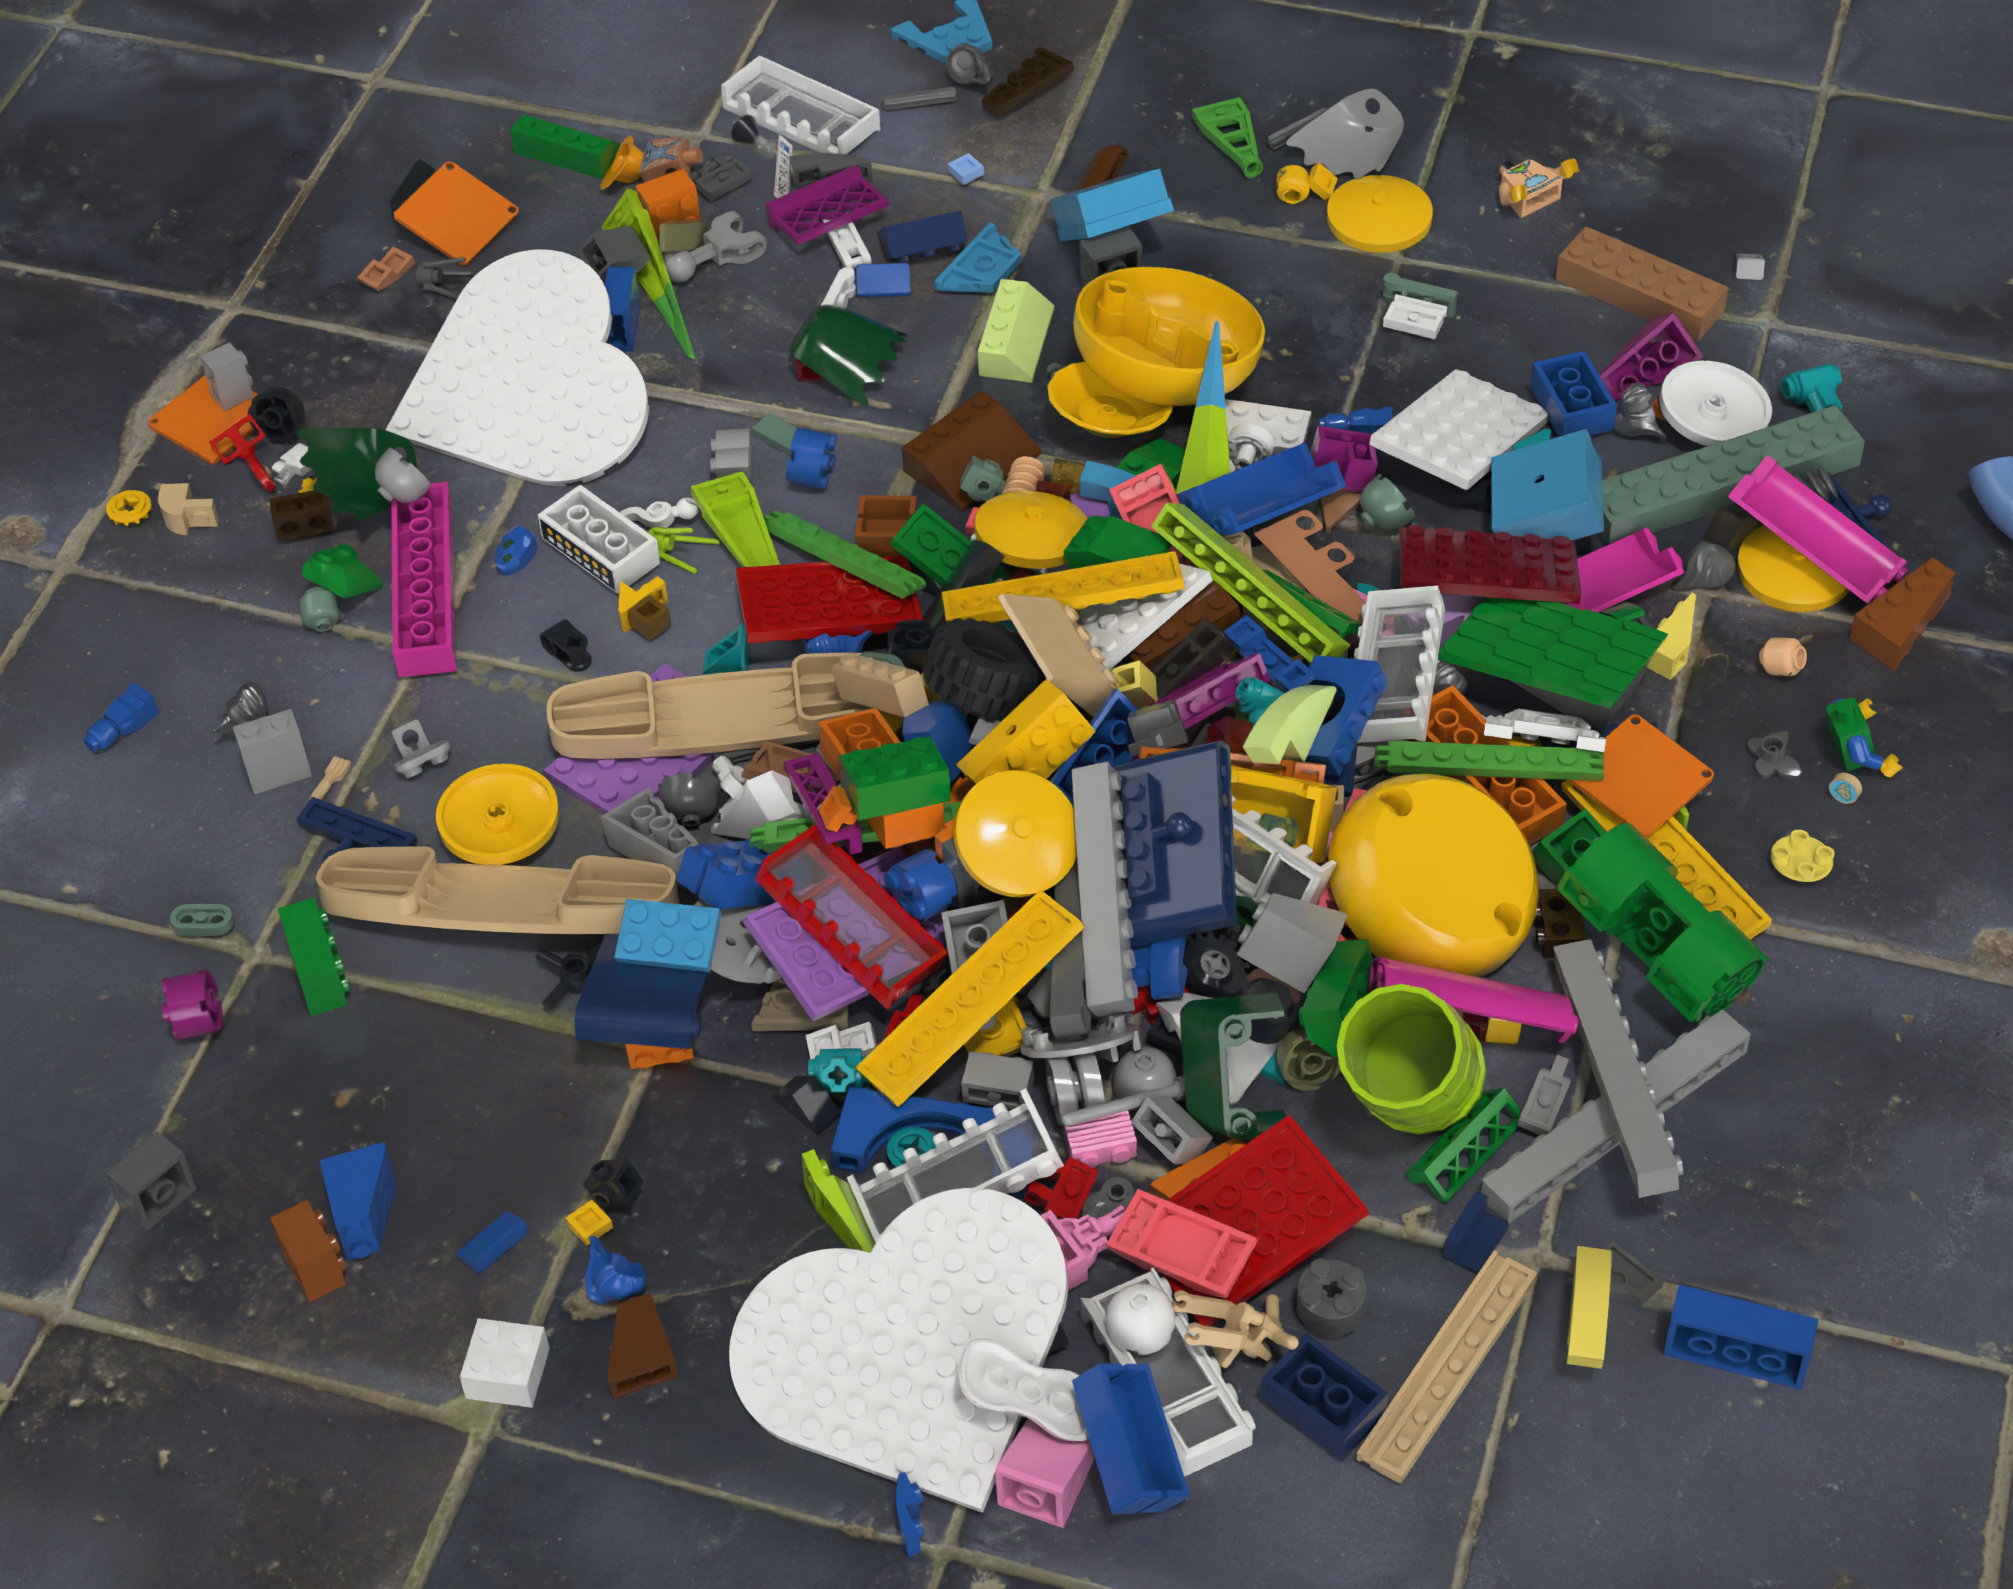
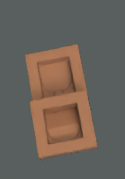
(387, 271)

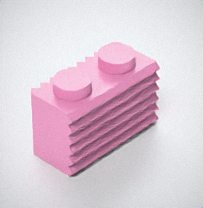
(1102, 1140)

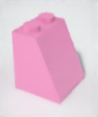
(1042, 1474)

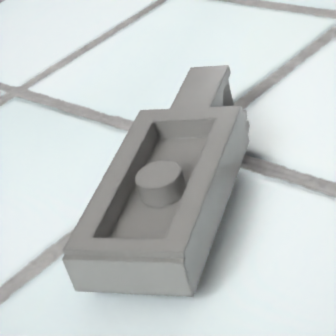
(1545, 1098)

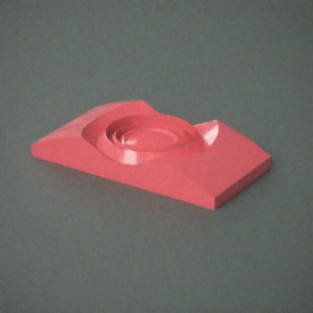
(1144, 498)
(1181, 1244)

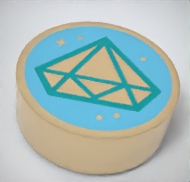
(1845, 788)

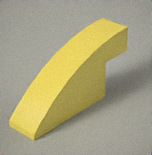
(1589, 1307)

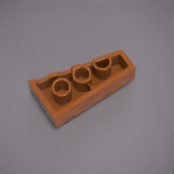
(1902, 613)

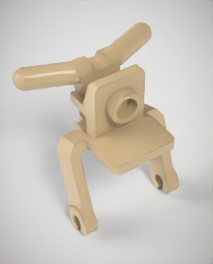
(1243, 1327)

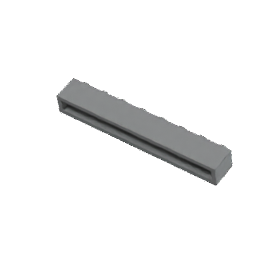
(1103, 890)

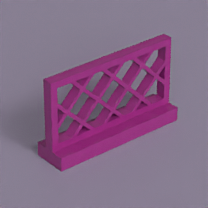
(824, 194)
(1215, 689)

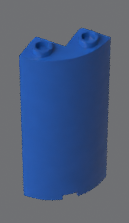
(1262, 490)

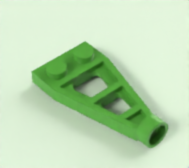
(1229, 113)

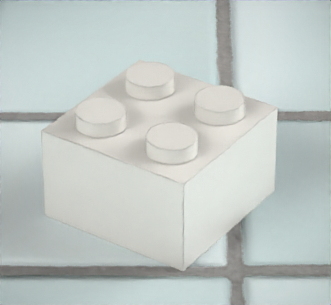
(504, 1362)

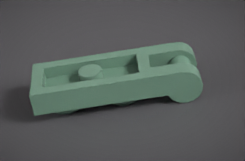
(1421, 291)

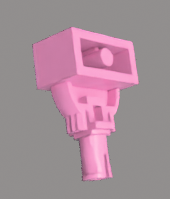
(1082, 1240)

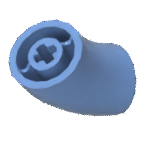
(1994, 491)

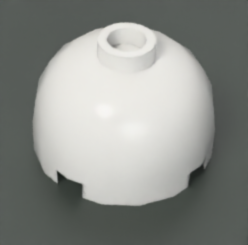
(1140, 1319)

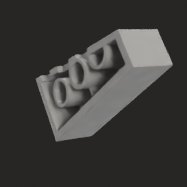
(647, 832)

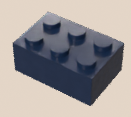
(1324, 1396)

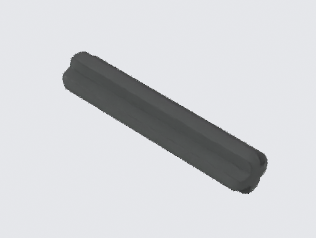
(919, 98)
(1280, 137)

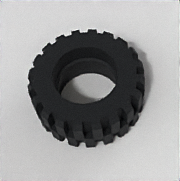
(980, 667)

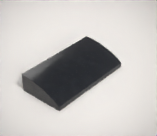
(973, 569)

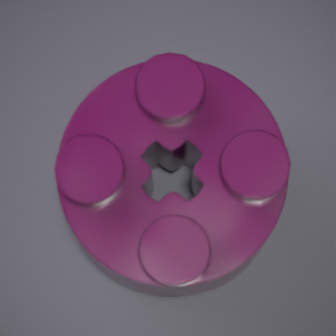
(192, 1004)

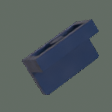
(1474, 1235)

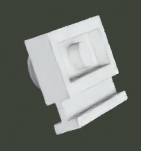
(1415, 316)

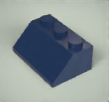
(923, 236)

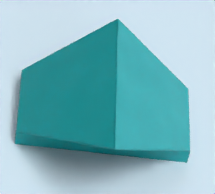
(728, 654)

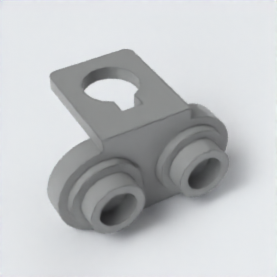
(412, 760)

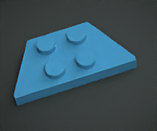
(980, 264)

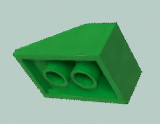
(1153, 454)
(1112, 540)

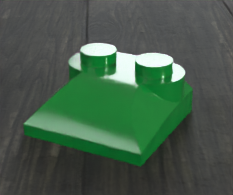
(341, 572)

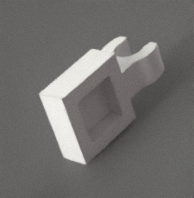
(290, 464)

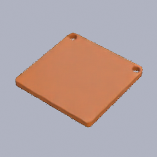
(456, 213)
(197, 418)
(1645, 776)

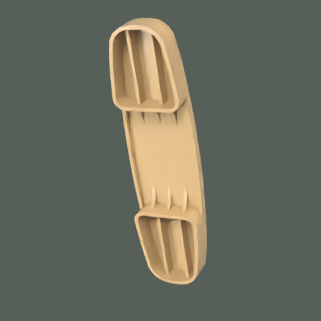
(695, 714)
(415, 890)

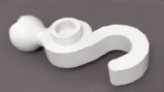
(661, 513)

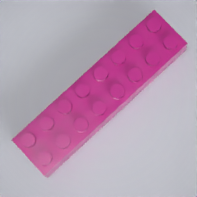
(424, 584)

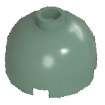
(1384, 505)

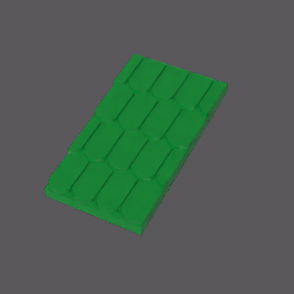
(1557, 653)

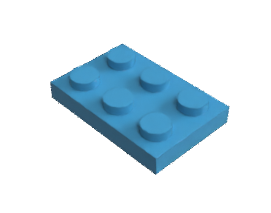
(668, 935)

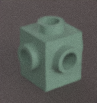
(982, 479)

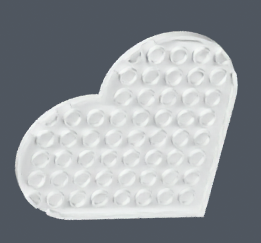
(528, 376)
(867, 1347)

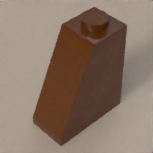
(639, 1349)

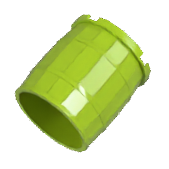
(1411, 1059)

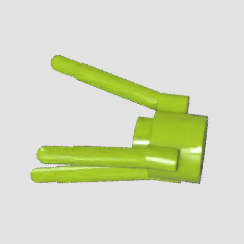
(666, 541)

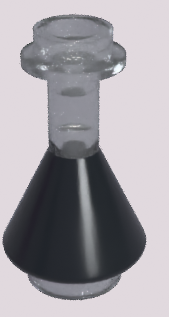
(745, 130)

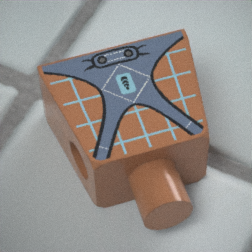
(668, 156)

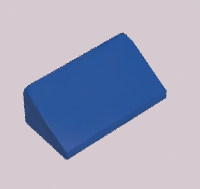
(883, 279)
(493, 1242)

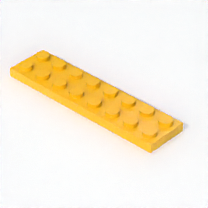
(1077, 587)
(1695, 867)
(969, 998)

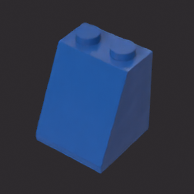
(946, 728)
(360, 1197)

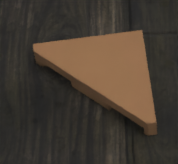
(1338, 507)

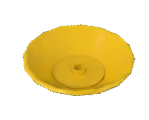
(1100, 408)

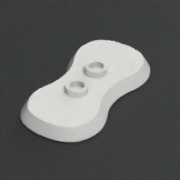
(1004, 1382)

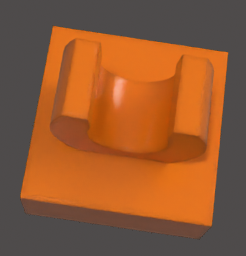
(837, 809)

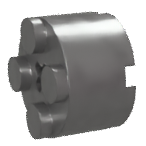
(1331, 1299)

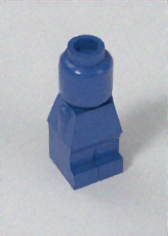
(1361, 421)
(122, 717)

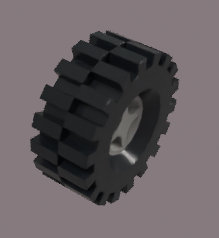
(1205, 964)

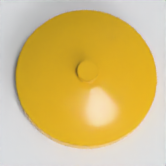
(1379, 213)
(1029, 527)
(1783, 575)
(497, 814)
(1016, 833)

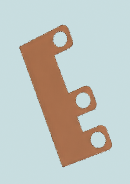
(1313, 567)

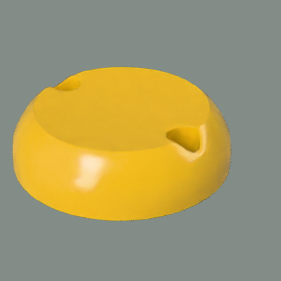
(1153, 332)
(1434, 874)

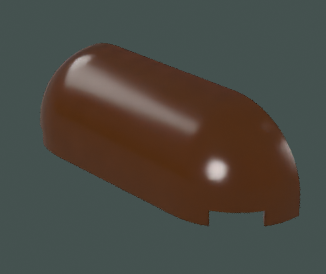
(1104, 166)

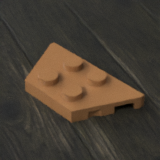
(772, 757)

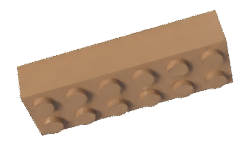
(1640, 282)

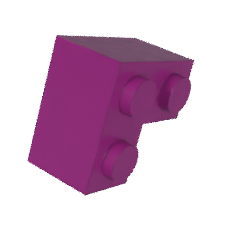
(1351, 451)

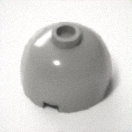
(399, 478)
(1142, 1072)

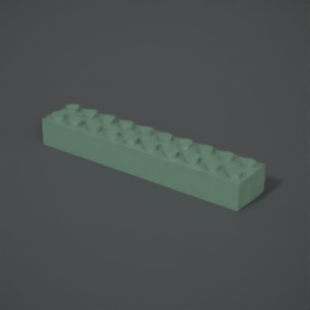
(1703, 479)

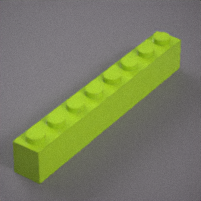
(1248, 583)

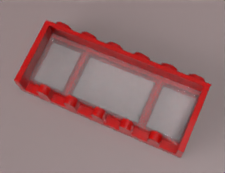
(851, 916)

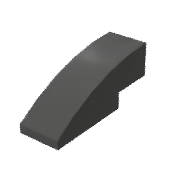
(814, 167)

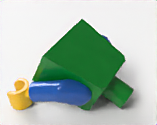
(1852, 736)

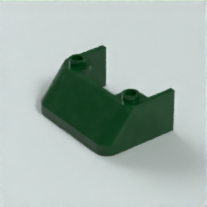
(1205, 1033)

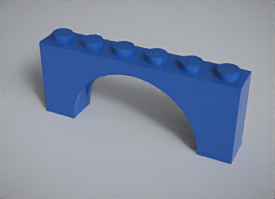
(872, 1119)

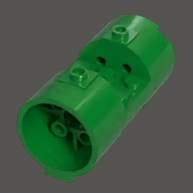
(1634, 893)

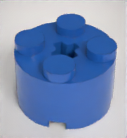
(811, 458)
(921, 885)

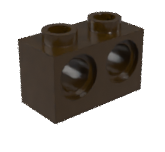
(301, 515)
(1558, 922)

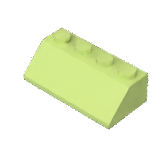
(1014, 332)

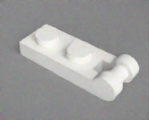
(848, 244)
(841, 289)

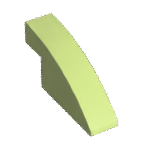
(1289, 725)

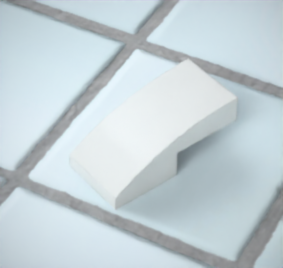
(830, 1038)

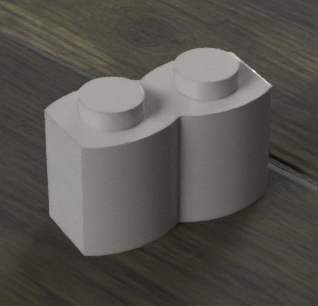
(731, 452)

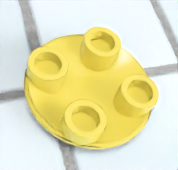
(1802, 857)

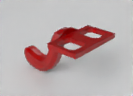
(246, 451)

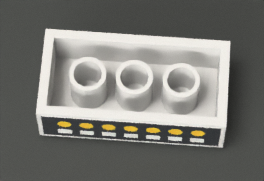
(599, 538)

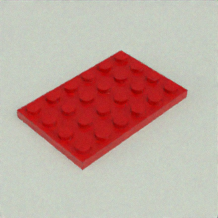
(817, 599)
(1279, 1194)

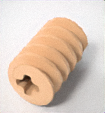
(1024, 475)

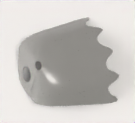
(1340, 136)

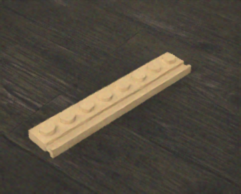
(1446, 1367)

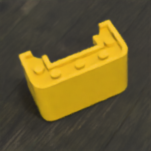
(1303, 800)

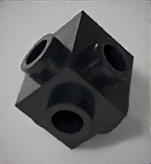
(613, 1182)

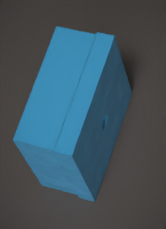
(1111, 205)
(1549, 489)

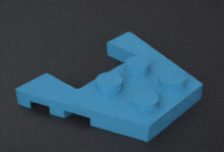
(938, 42)

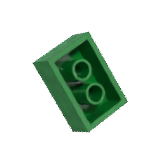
(895, 778)
(312, 955)

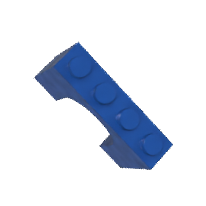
(1360, 687)

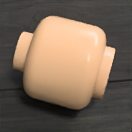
(1783, 656)

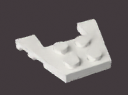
(1537, 723)

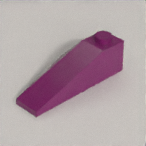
(1650, 355)

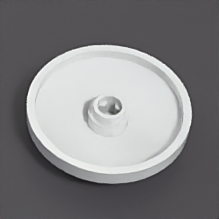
(1713, 402)

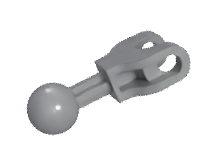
(721, 244)

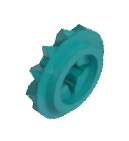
(907, 1139)

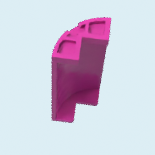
(1819, 531)
(1624, 570)
(1481, 995)

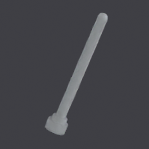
(1175, 1091)

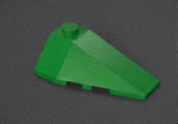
(1566, 845)

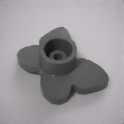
(1773, 756)

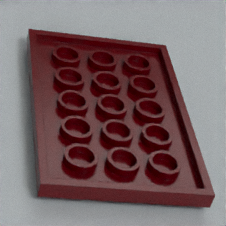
(1490, 564)

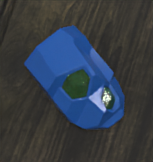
(515, 550)

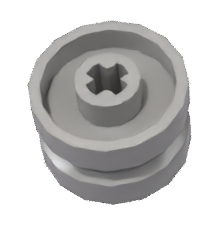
(1070, 1086)

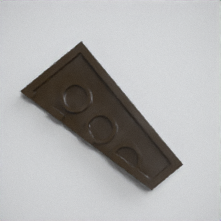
(1033, 77)

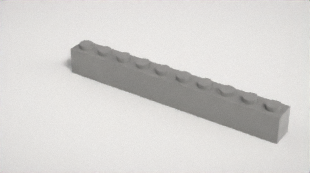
(1617, 1071)
(1590, 1134)

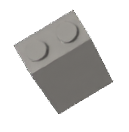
(272, 751)
(1291, 939)

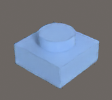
(965, 169)

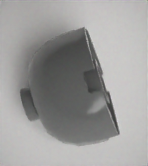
(689, 797)

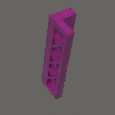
(822, 782)

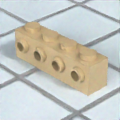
(879, 685)

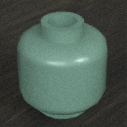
(319, 609)

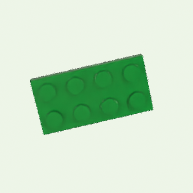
(934, 545)

